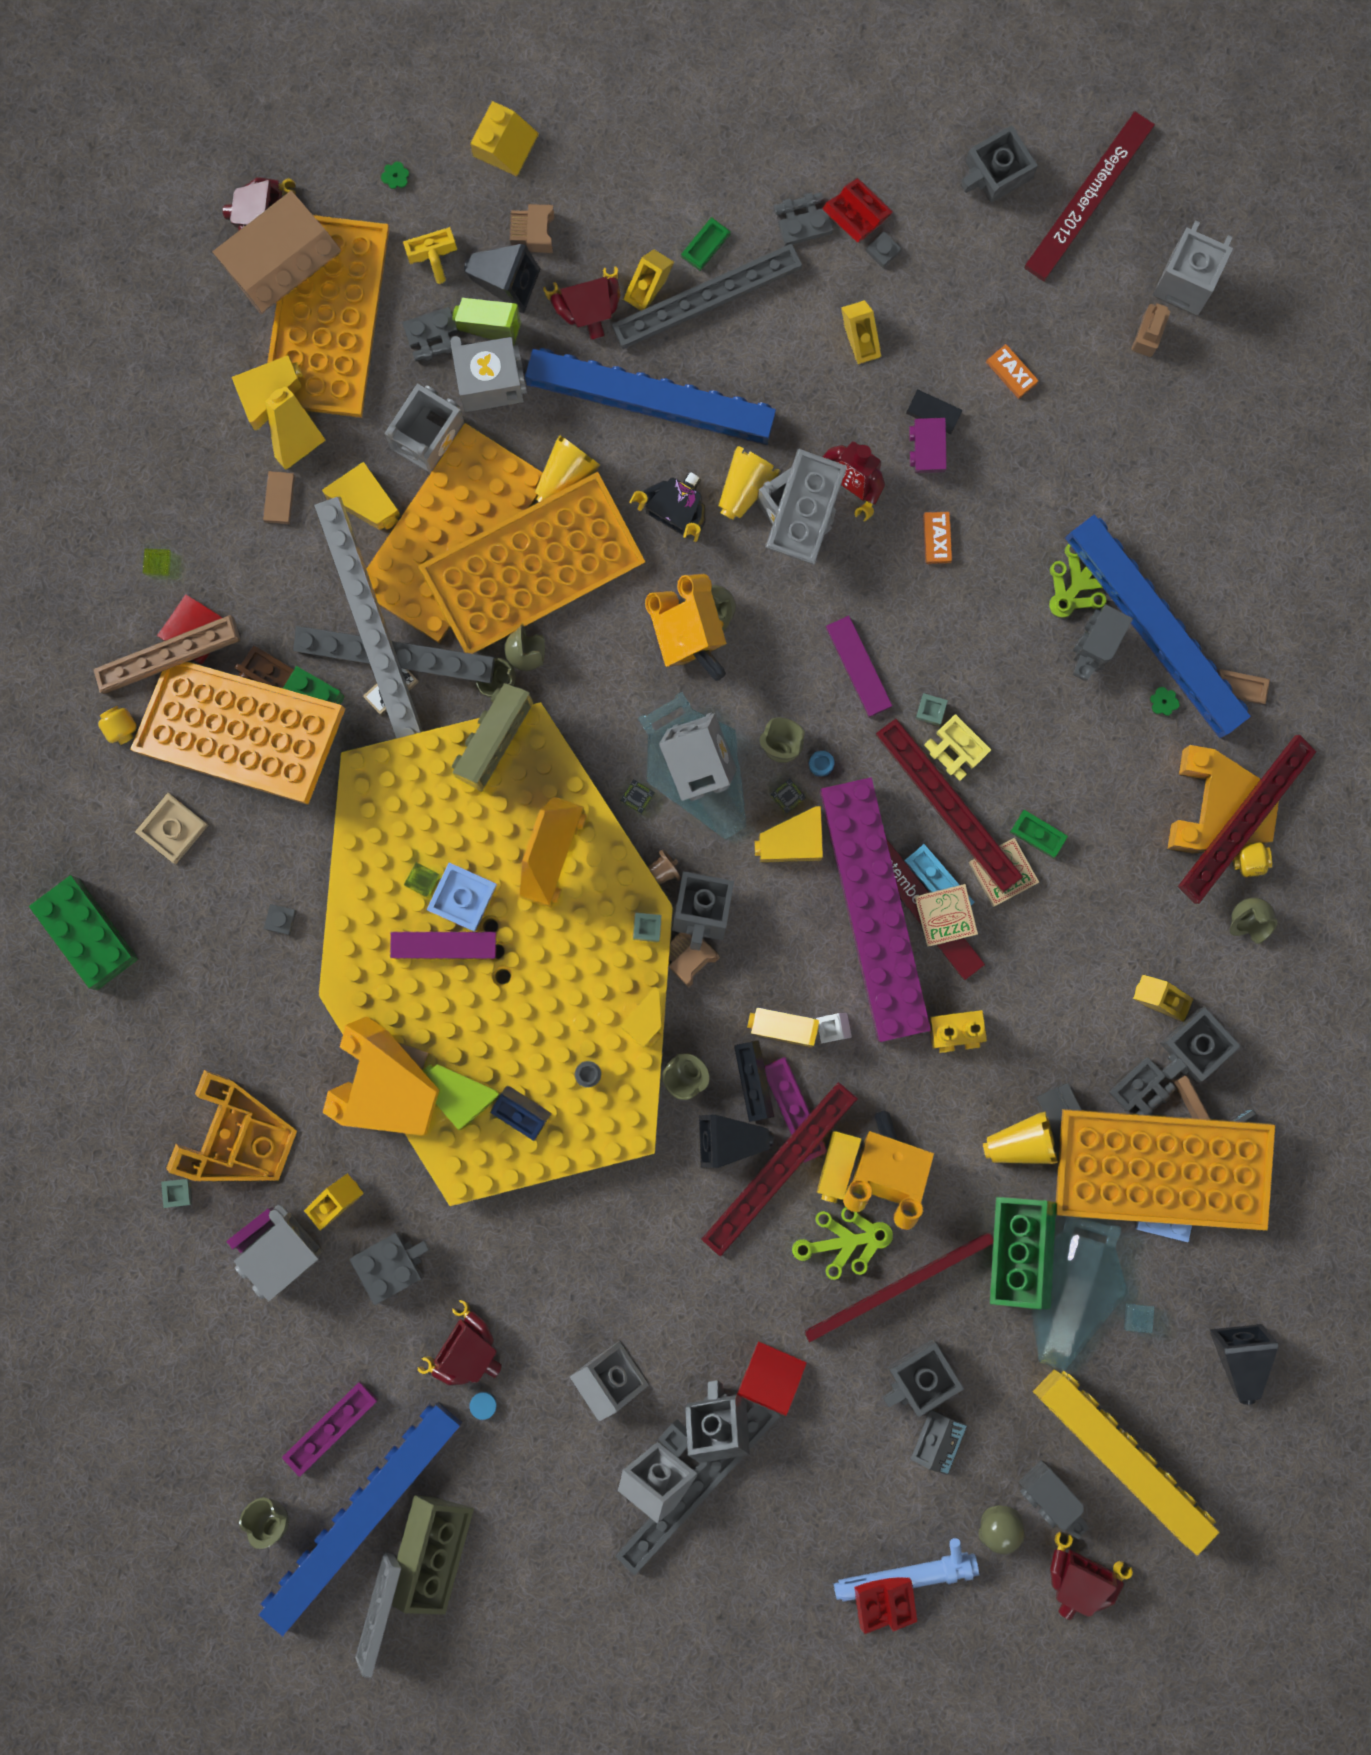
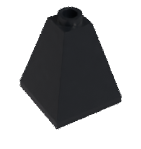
(505, 273)
(730, 1140)
(1246, 1358)

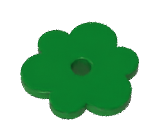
(396, 169)
(1169, 697)

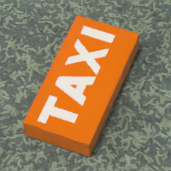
(1012, 371)
(937, 537)

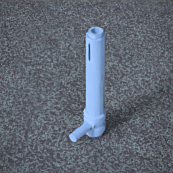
(948, 1570)

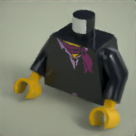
(675, 504)

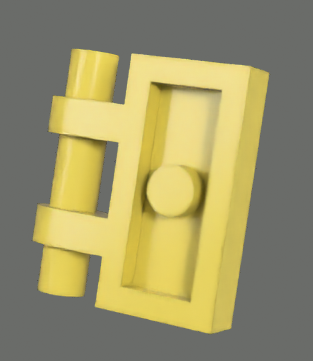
(962, 742)

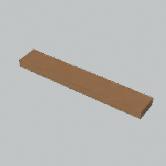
(167, 654)

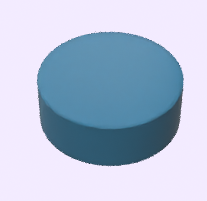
(821, 763)
(483, 1405)

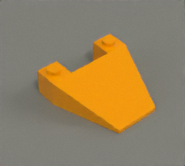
(1224, 792)
(548, 850)
(387, 1087)
(243, 1139)

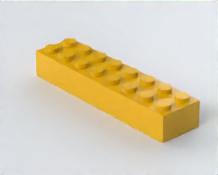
(1131, 1466)

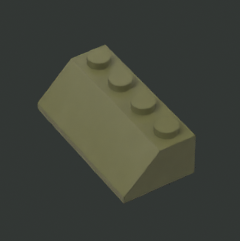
(493, 736)
(430, 1554)

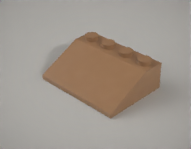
(276, 252)

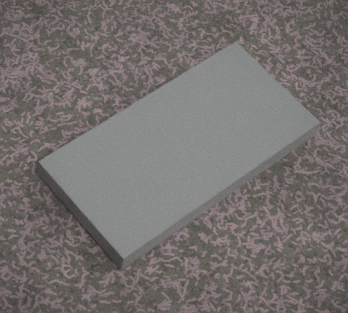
(806, 506)
(377, 1614)

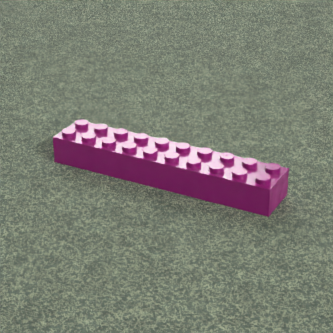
(874, 910)

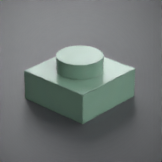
(931, 709)
(646, 927)
(176, 1193)

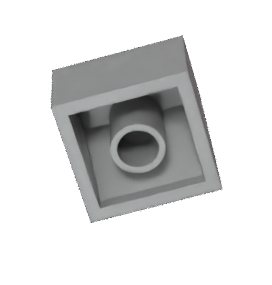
(609, 1381)
(656, 1482)

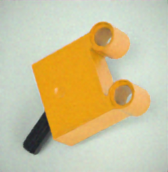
(688, 628)
(890, 1172)

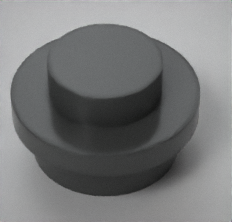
(587, 1074)

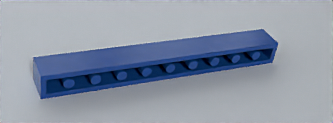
(650, 396)
(1157, 626)
(360, 1518)

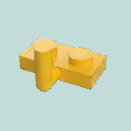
(430, 247)

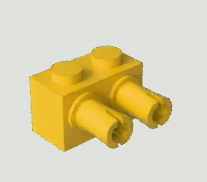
(957, 1030)

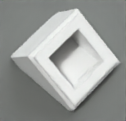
(834, 1027)

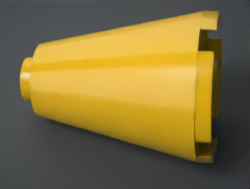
(564, 468)
(743, 482)
(1023, 1142)

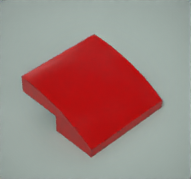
(857, 210)
(188, 617)
(772, 1378)
(885, 1603)

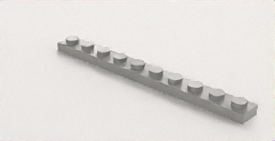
(368, 617)

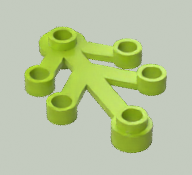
(1079, 581)
(846, 1241)

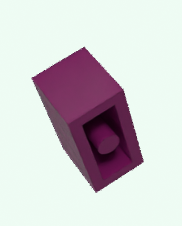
(929, 445)

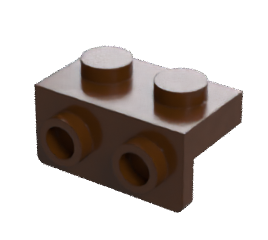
(264, 668)

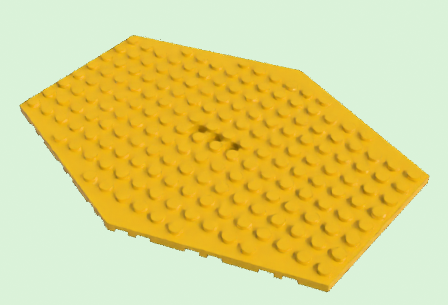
(568, 964)

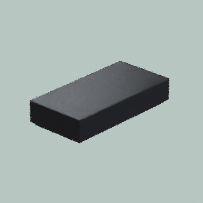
(928, 406)

